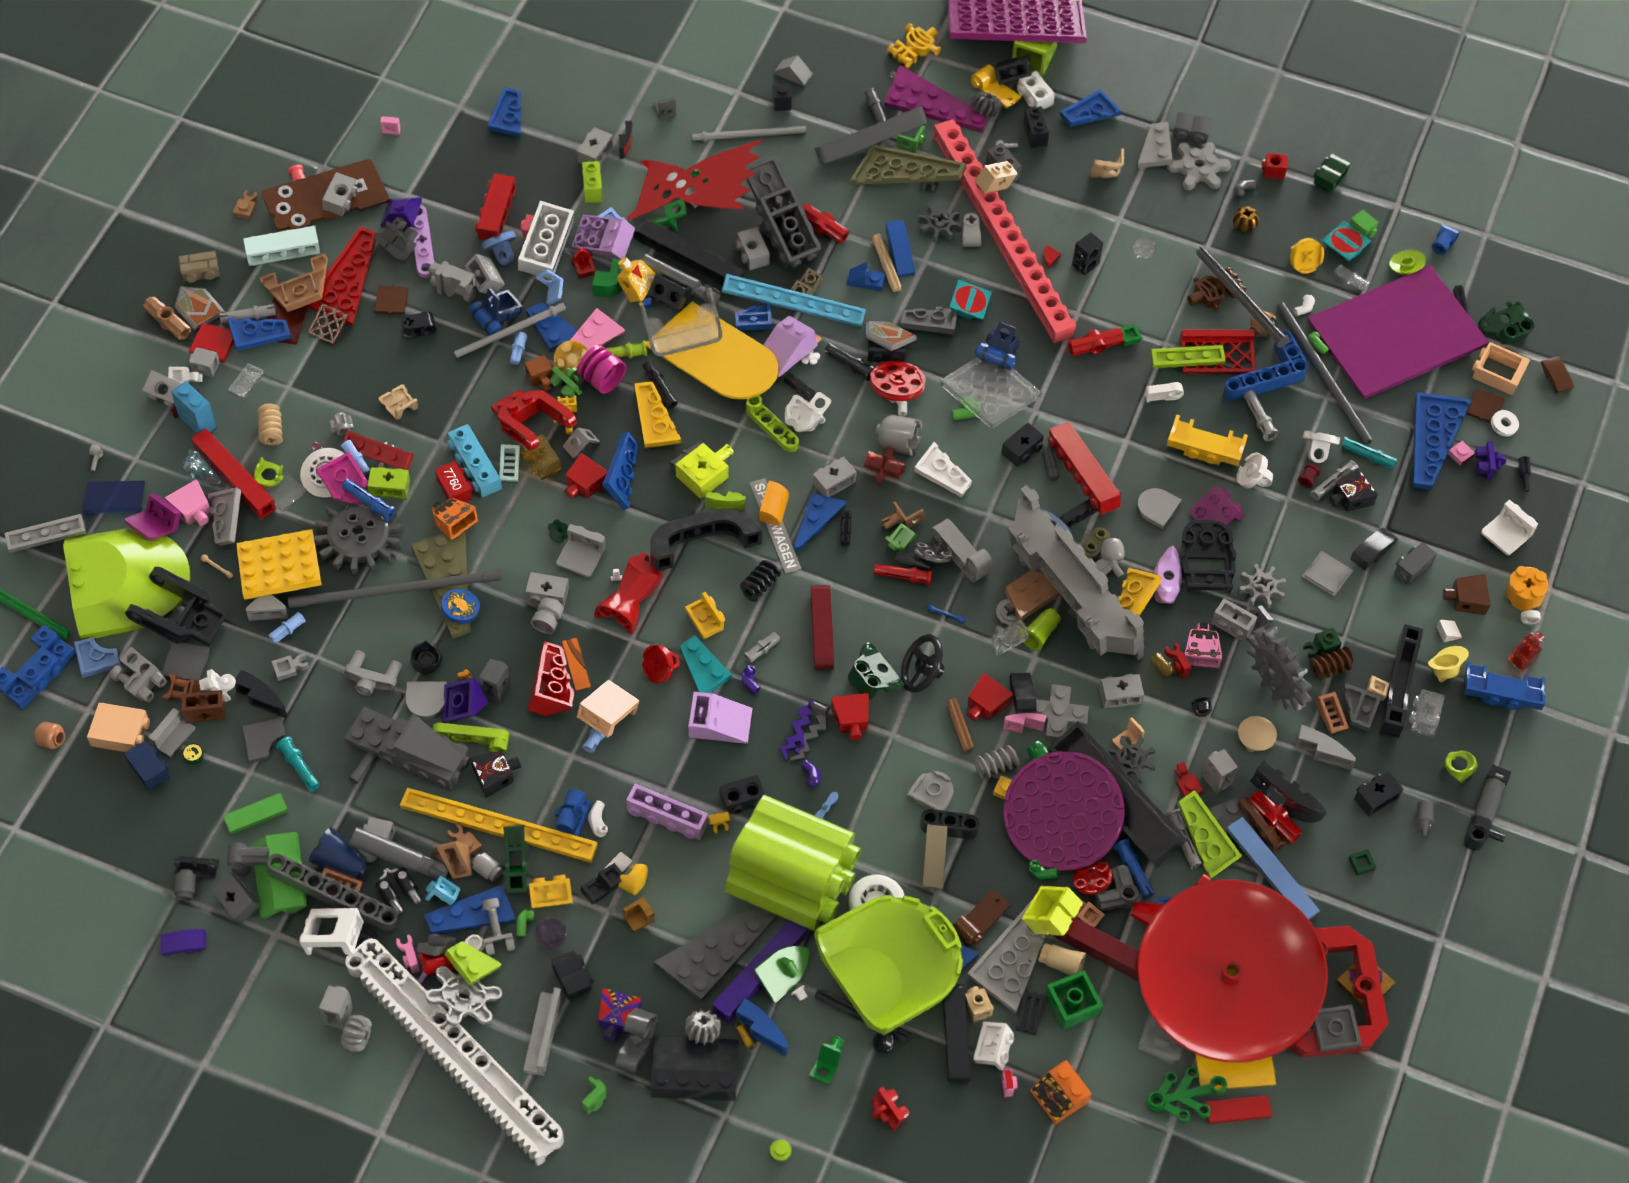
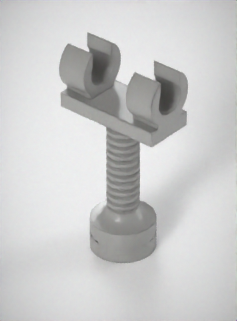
(491, 906)

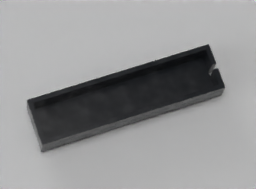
(1142, 818)

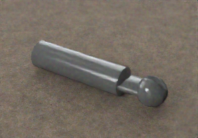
(698, 288)
(397, 854)

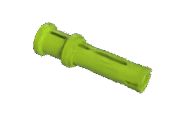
(629, 350)

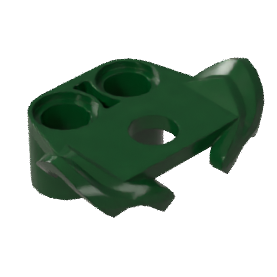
(1518, 318)
(866, 676)

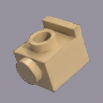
(978, 1010)

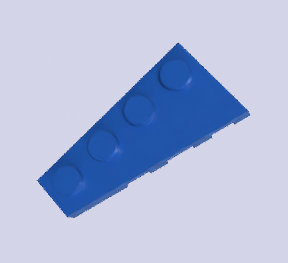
(621, 471)
(469, 913)

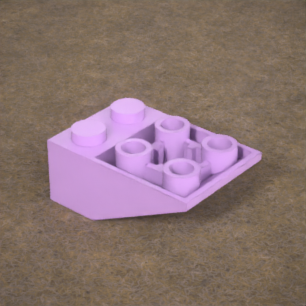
(604, 236)
(719, 719)

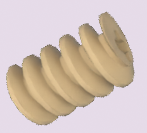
(269, 424)

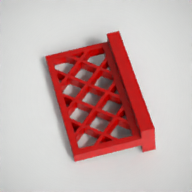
(1220, 337)

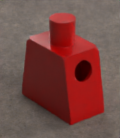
(584, 477)
(988, 699)
(851, 714)

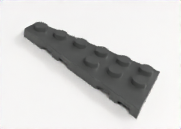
(709, 957)

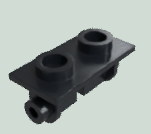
(200, 866)

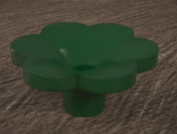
(558, 531)

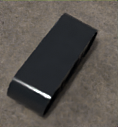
(1023, 693)
(959, 820)

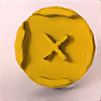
(1306, 255)

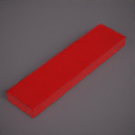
(380, 451)

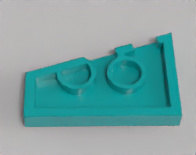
(704, 666)

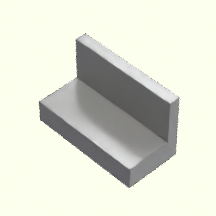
(171, 733)

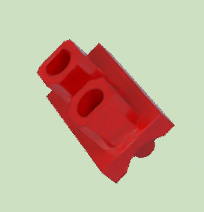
(886, 1109)

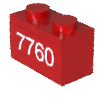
(453, 483)

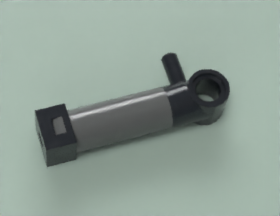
(1487, 808)

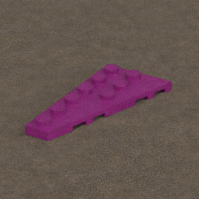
(913, 91)

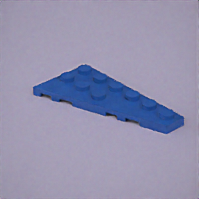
(1434, 431)

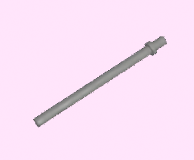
(748, 133)
(509, 330)

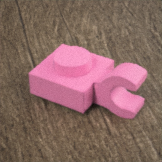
(410, 958)

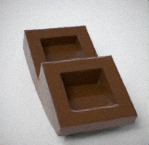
(1558, 374)

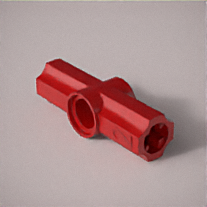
(825, 224)
(1095, 342)
(1276, 817)

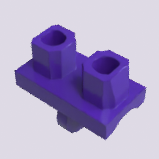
(1491, 460)

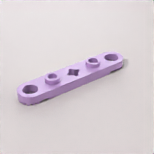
(423, 251)

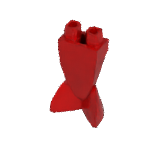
(636, 585)

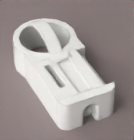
(1164, 391)

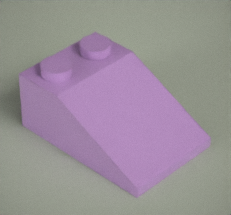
(790, 343)

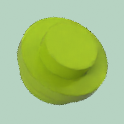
(780, 1150)

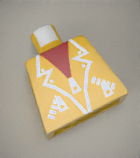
(635, 279)

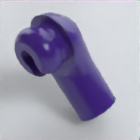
(748, 679)

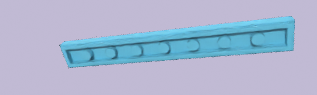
(793, 300)

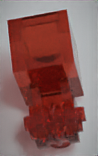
(1527, 650)

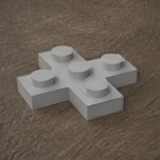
(1060, 712)

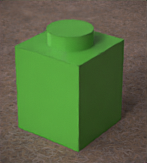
(1364, 224)

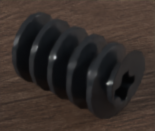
(759, 580)

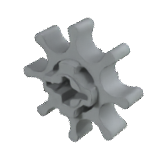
(1262, 586)

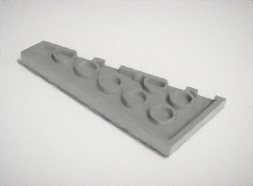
(1009, 963)

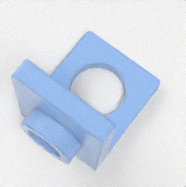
(555, 286)

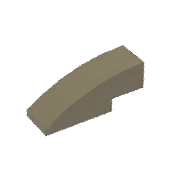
(934, 856)

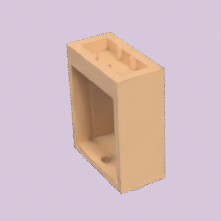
(1505, 357)

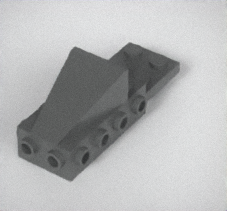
(782, 214)
(410, 747)

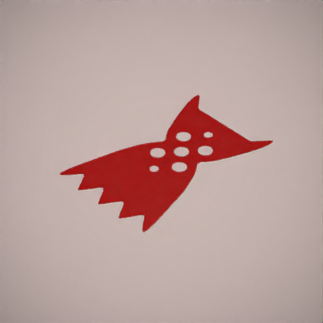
(722, 189)

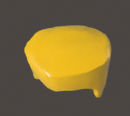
(635, 879)

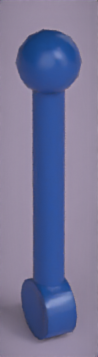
(961, 619)

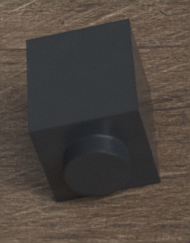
(782, 97)

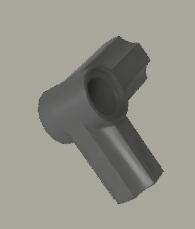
(242, 857)
(1115, 898)

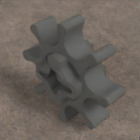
(940, 222)
(1138, 754)

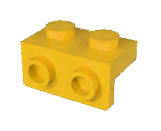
(705, 616)

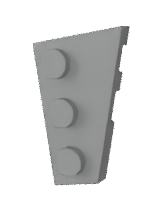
(1156, 147)
(225, 512)

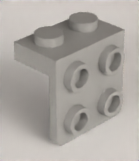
(582, 551)

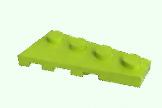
(1209, 838)

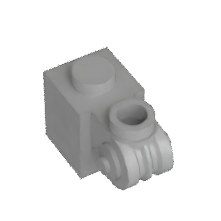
(381, 828)

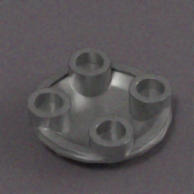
(932, 553)

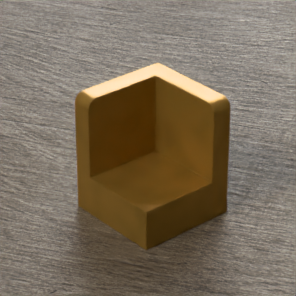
(638, 914)

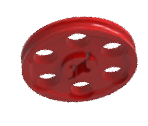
(897, 381)

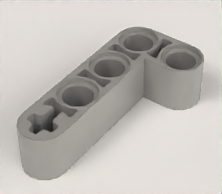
(972, 563)

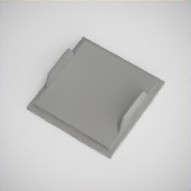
(1327, 573)

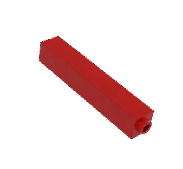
(233, 473)

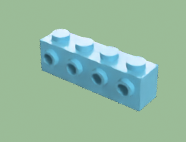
(474, 460)

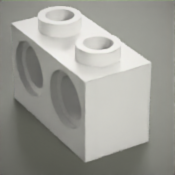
(1036, 91)

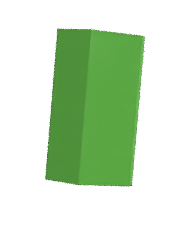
(272, 893)

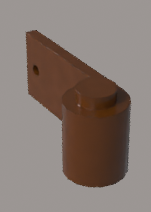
(981, 918)

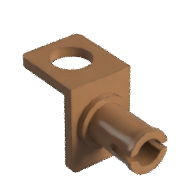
(899, 516)

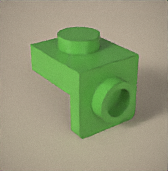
(901, 538)
(596, 1097)

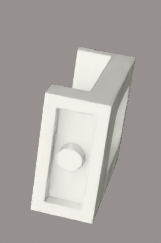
(344, 935)

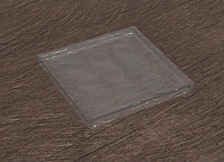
(990, 391)

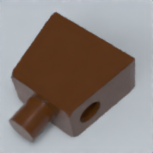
(1469, 594)

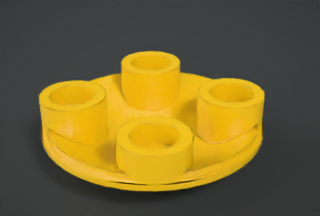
(569, 355)

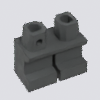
(396, 241)

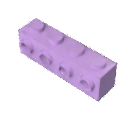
(667, 812)

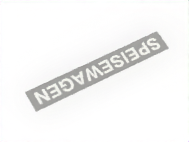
(778, 533)

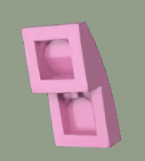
(1017, 722)

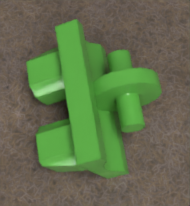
(570, 387)

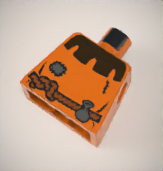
(454, 517)

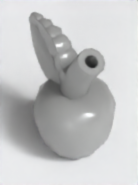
(1111, 552)

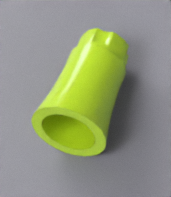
(1041, 629)

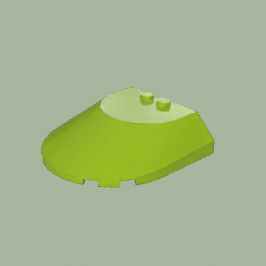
(112, 572)
(891, 958)

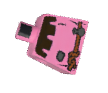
(1203, 647)

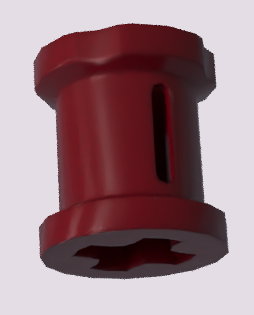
(1308, 476)

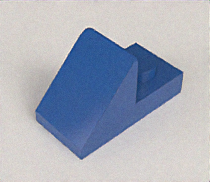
(864, 278)

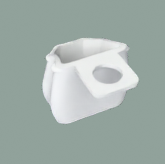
(805, 415)

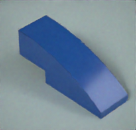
(900, 248)
(761, 1026)

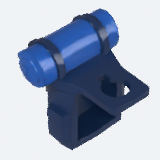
(495, 310)
(999, 347)

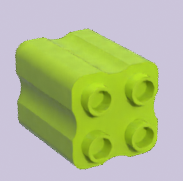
(792, 863)

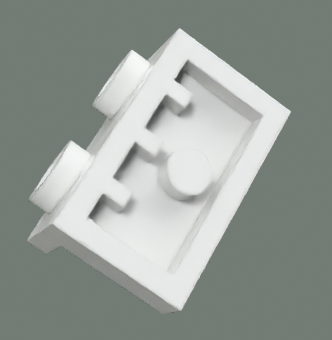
(994, 1044)

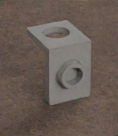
(578, 441)

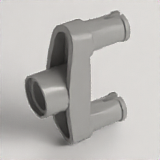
(371, 680)

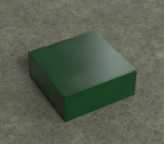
(1362, 862)

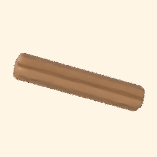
(960, 725)

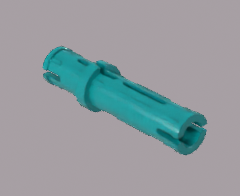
(1369, 453)

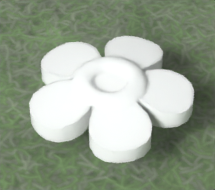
(811, 358)

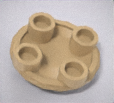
(1257, 733)

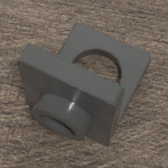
(666, 107)

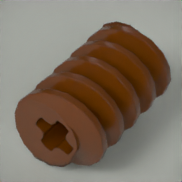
(1331, 663)

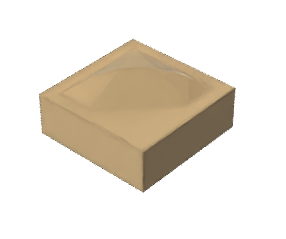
(1378, 687)

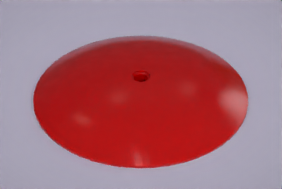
(1241, 929)

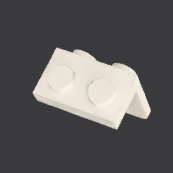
(1510, 528)

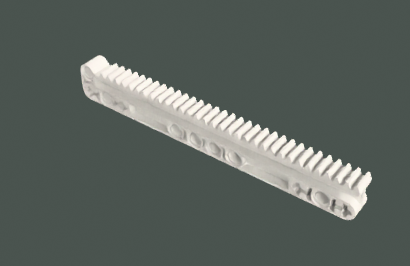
(487, 1084)

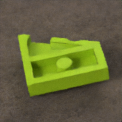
(471, 963)

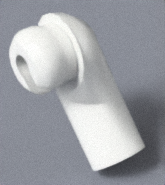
(1307, 306)
(902, 407)

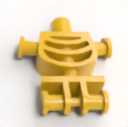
(917, 43)

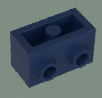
(146, 765)

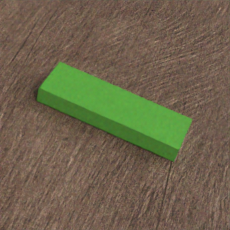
(255, 813)

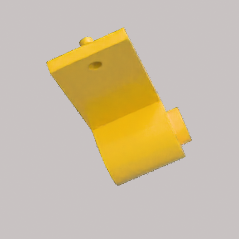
(986, 80)

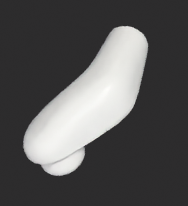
(595, 819)

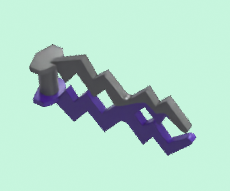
(800, 736)

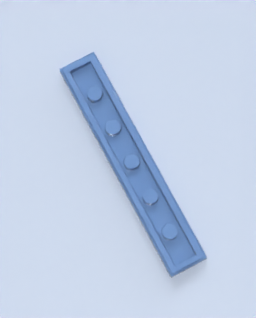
(1271, 866)

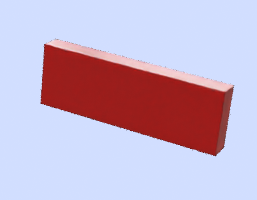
(1239, 1109)

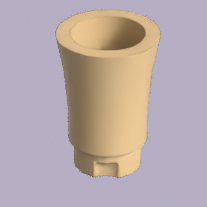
(1062, 959)

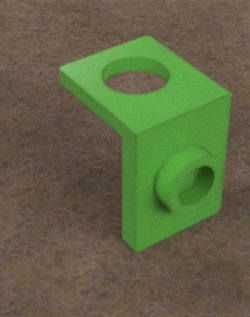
(914, 143)

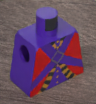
(614, 1012)

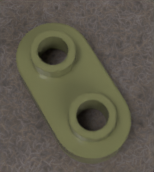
(1095, 541)

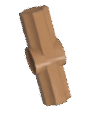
(166, 318)

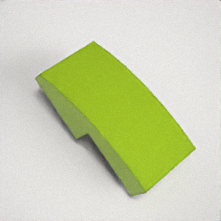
(732, 501)

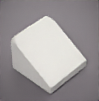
(1448, 630)

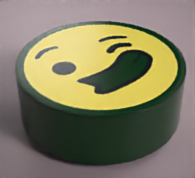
(193, 754)

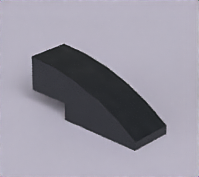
(1373, 548)
(259, 694)

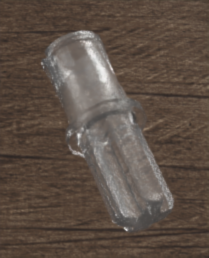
(1351, 277)

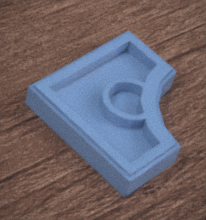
(94, 658)

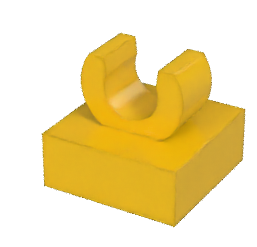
(719, 818)

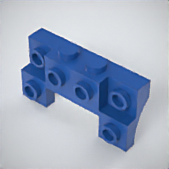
(38, 670)
(1504, 690)

